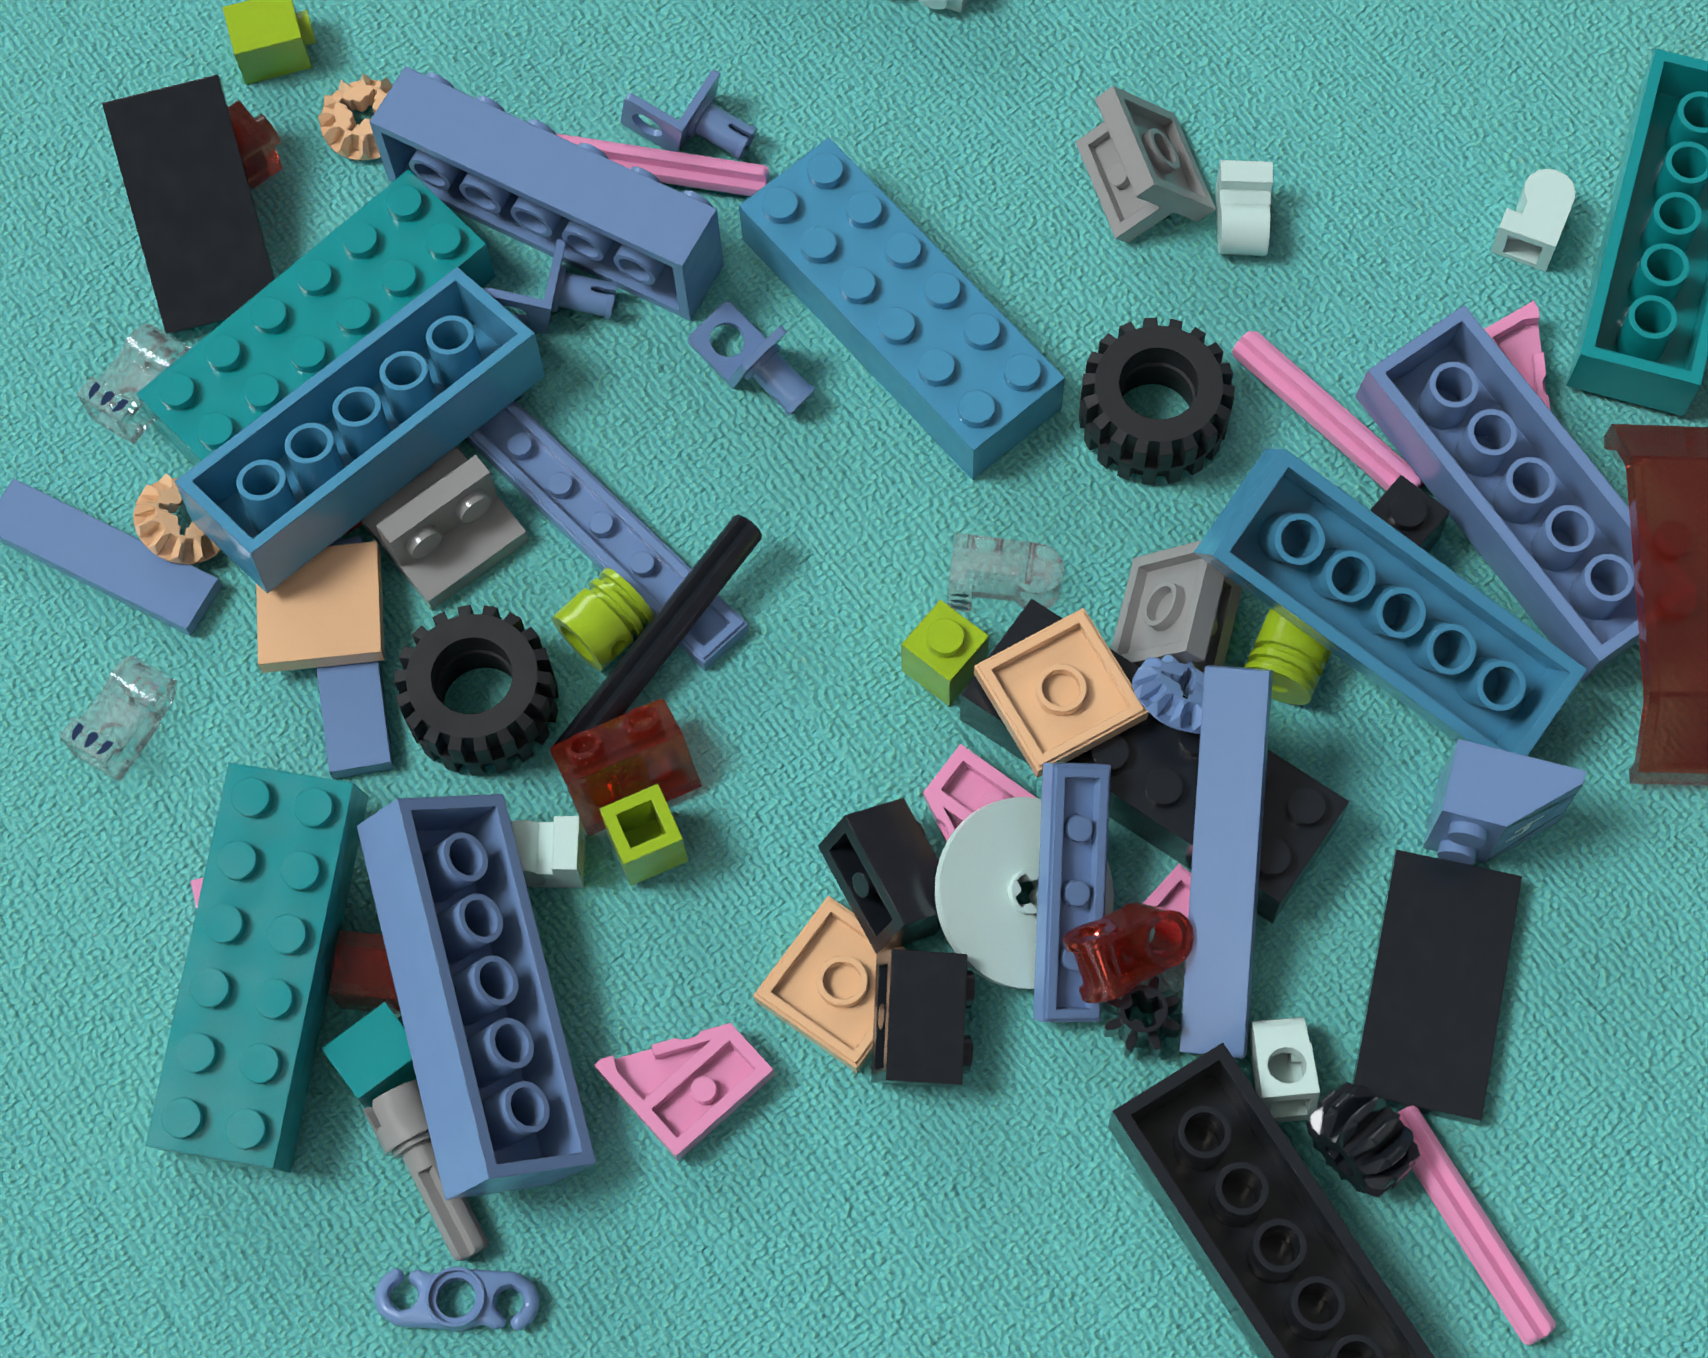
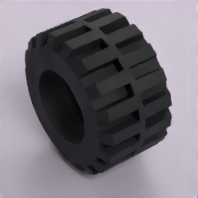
(1162, 358)
(470, 644)

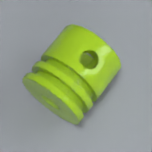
(603, 619)
(1292, 656)

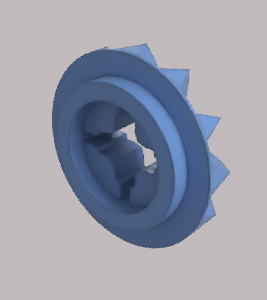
(1161, 687)

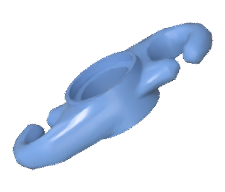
(487, 1288)

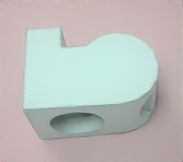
(1243, 207)
(1539, 218)
(551, 851)
(1284, 1068)

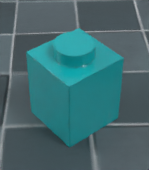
(372, 1055)

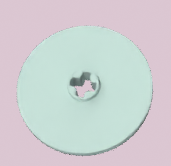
(980, 887)

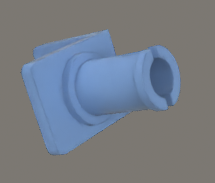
(699, 118)
(563, 291)
(757, 359)

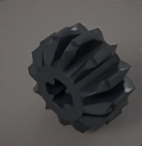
(1362, 1139)

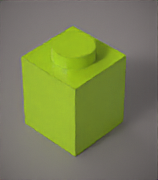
(269, 38)
(944, 652)
(644, 834)

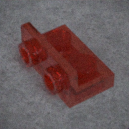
(624, 759)

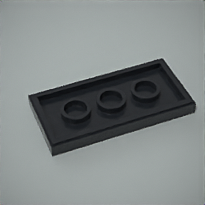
(190, 201)
(1437, 986)

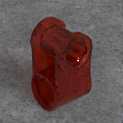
(1117, 951)

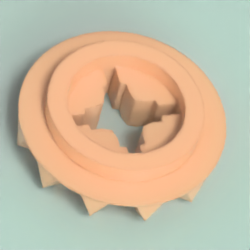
(339, 124)
(160, 528)

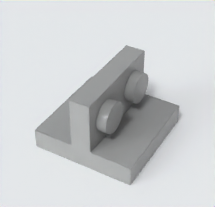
(1141, 165)
(446, 527)
(1176, 609)

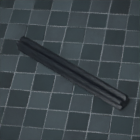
(668, 626)

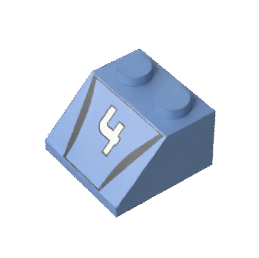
(1495, 801)

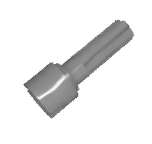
(404, 1133)

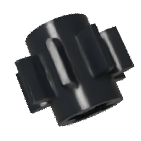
(1133, 1032)

